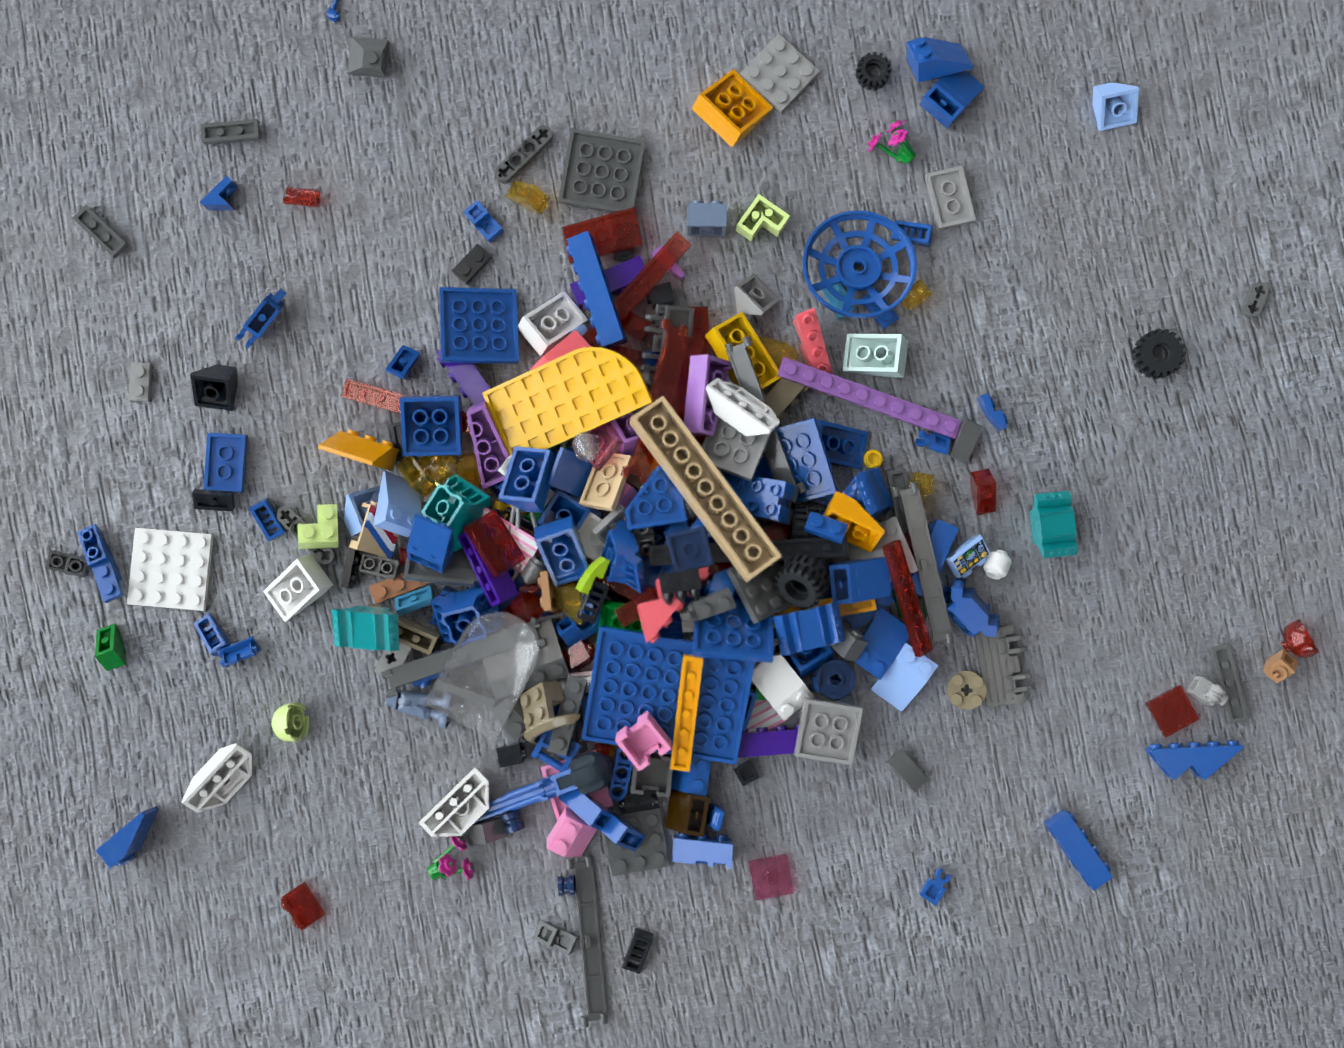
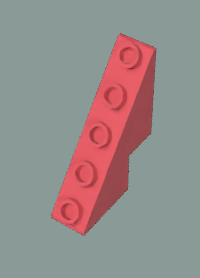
(812, 341)
(658, 613)

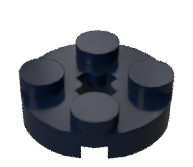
(844, 673)

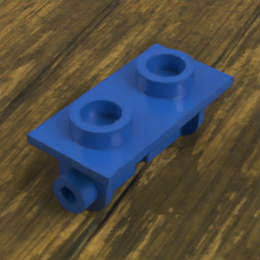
(241, 649)

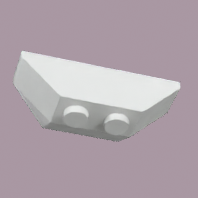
(741, 408)
(219, 778)
(459, 807)

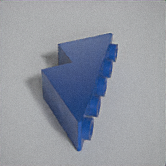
(1199, 758)
(603, 819)

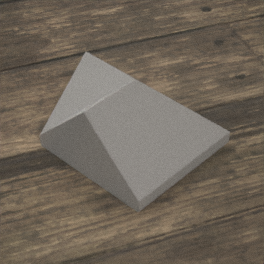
(754, 297)

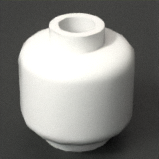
(997, 564)

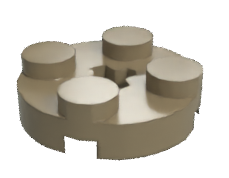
(958, 697)

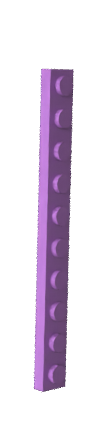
(868, 398)

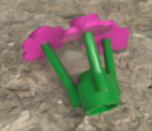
(905, 151)
(445, 866)

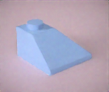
(1115, 105)
(355, 512)

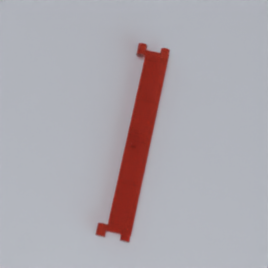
(661, 386)

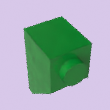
(110, 648)

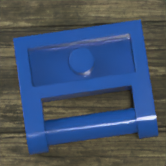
(544, 742)

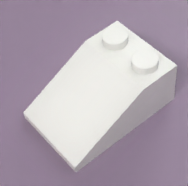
(551, 323)
(298, 587)
(780, 686)

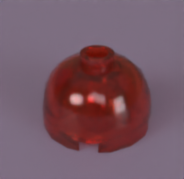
(1298, 640)

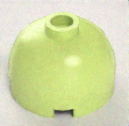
(290, 722)

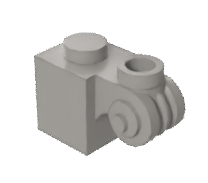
(1207, 691)

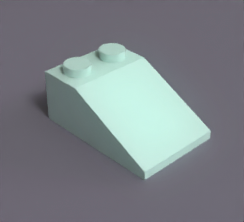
(876, 354)

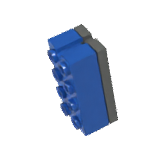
(765, 497)

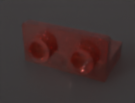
(302, 906)

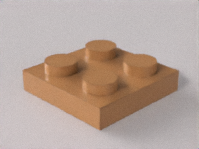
(548, 598)

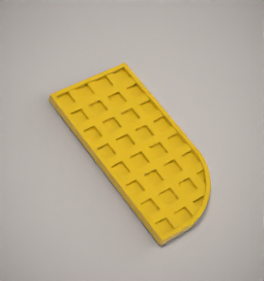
(566, 398)

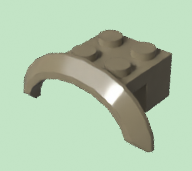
(539, 713)

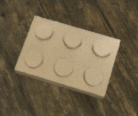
(605, 486)

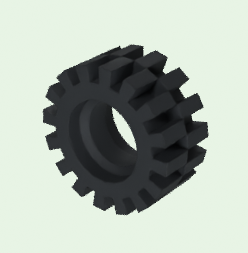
(873, 82)

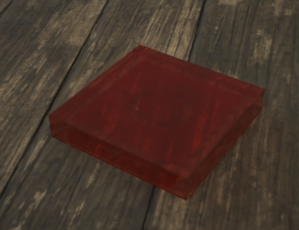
(1172, 711)

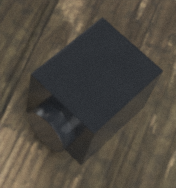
(661, 294)
(511, 754)

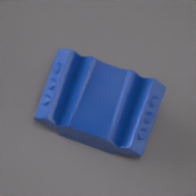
(870, 492)
(624, 558)
(458, 610)
(970, 611)
(809, 629)

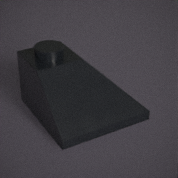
(215, 387)

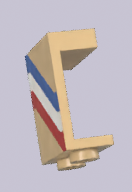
(374, 539)

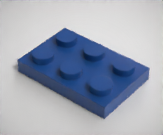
(225, 462)

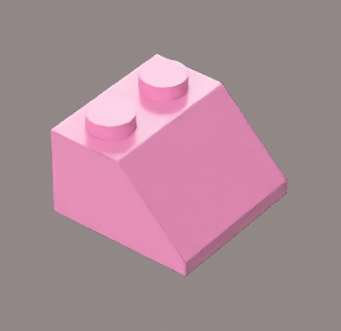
(570, 835)

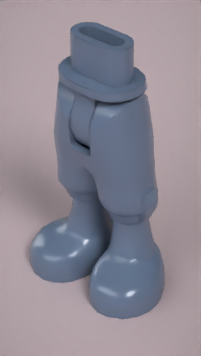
(413, 704)

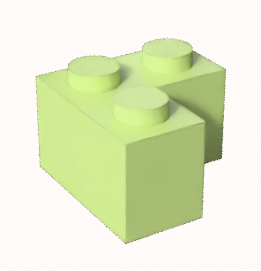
(762, 214)
(322, 534)

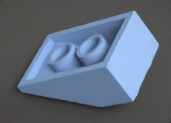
(396, 505)
(904, 678)

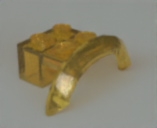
(427, 472)

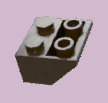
(687, 812)

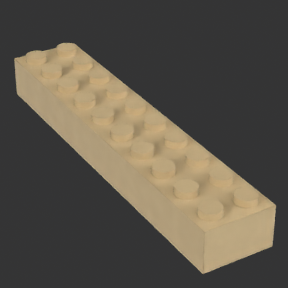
(704, 489)

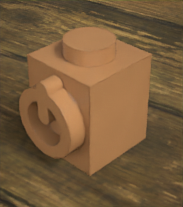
(1280, 666)

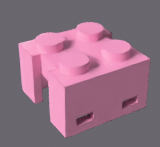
(643, 740)

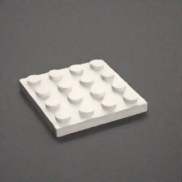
(170, 569)

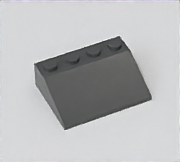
(550, 661)

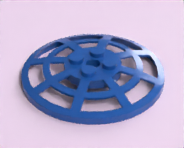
(861, 255)

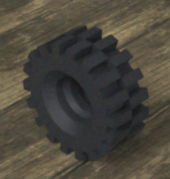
(1147, 361)

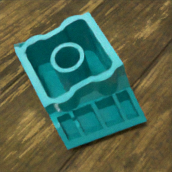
(456, 505)
(1054, 524)
(366, 628)

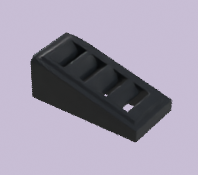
(592, 619)
(640, 938)

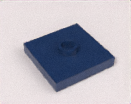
(689, 549)

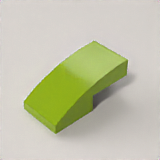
(596, 569)

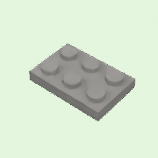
(950, 197)

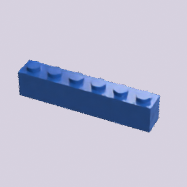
(596, 290)

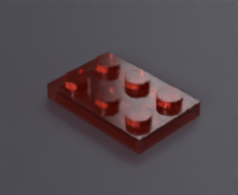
(494, 543)

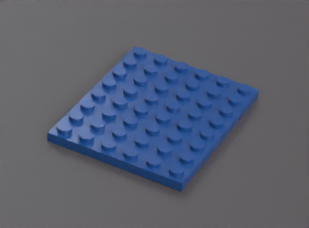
(646, 677)

